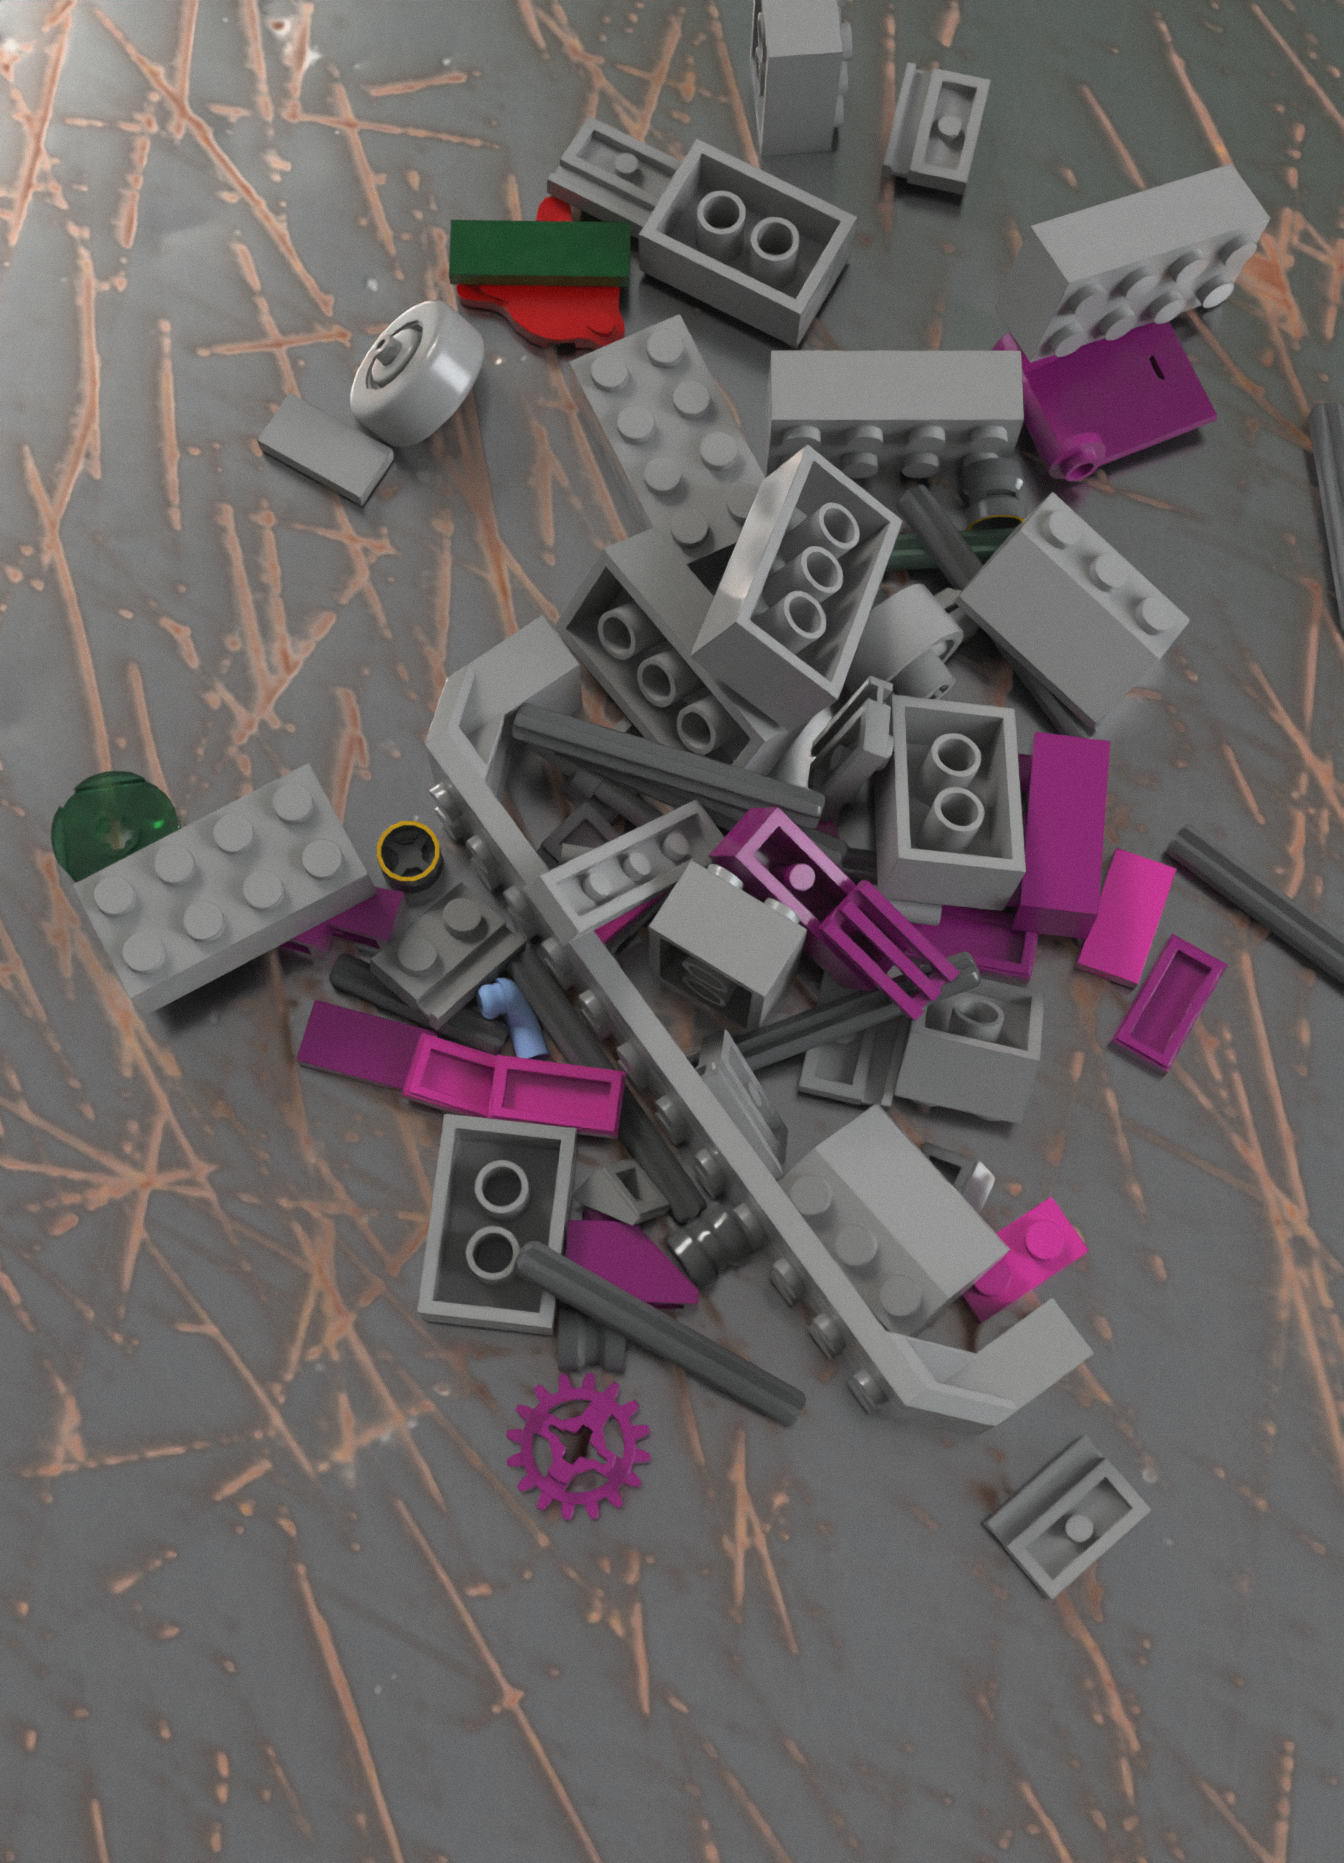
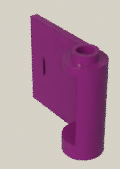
(1109, 399)

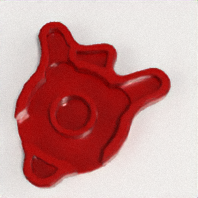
(553, 312)

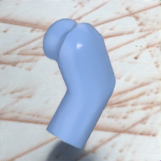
(524, 1028)

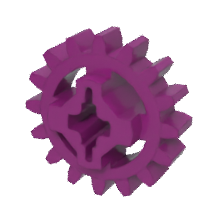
(595, 1420)

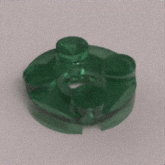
(93, 808)

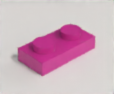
(1040, 1247)

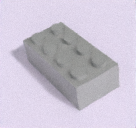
(1130, 262)
(894, 409)
(669, 442)
(797, 590)
(636, 634)
(224, 889)

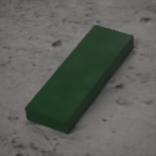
(540, 253)

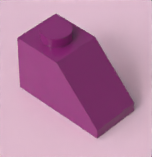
(629, 1261)

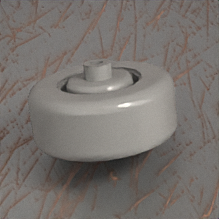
(417, 373)

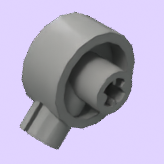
(910, 641)

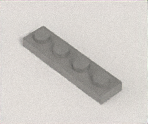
(624, 872)

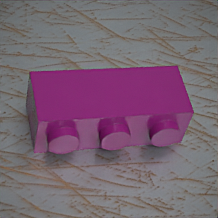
(1063, 834)
(786, 865)

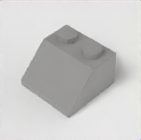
(975, 1052)

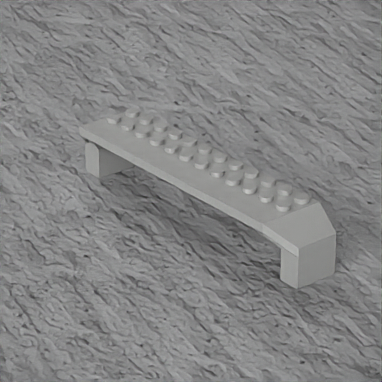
(892, 1372)

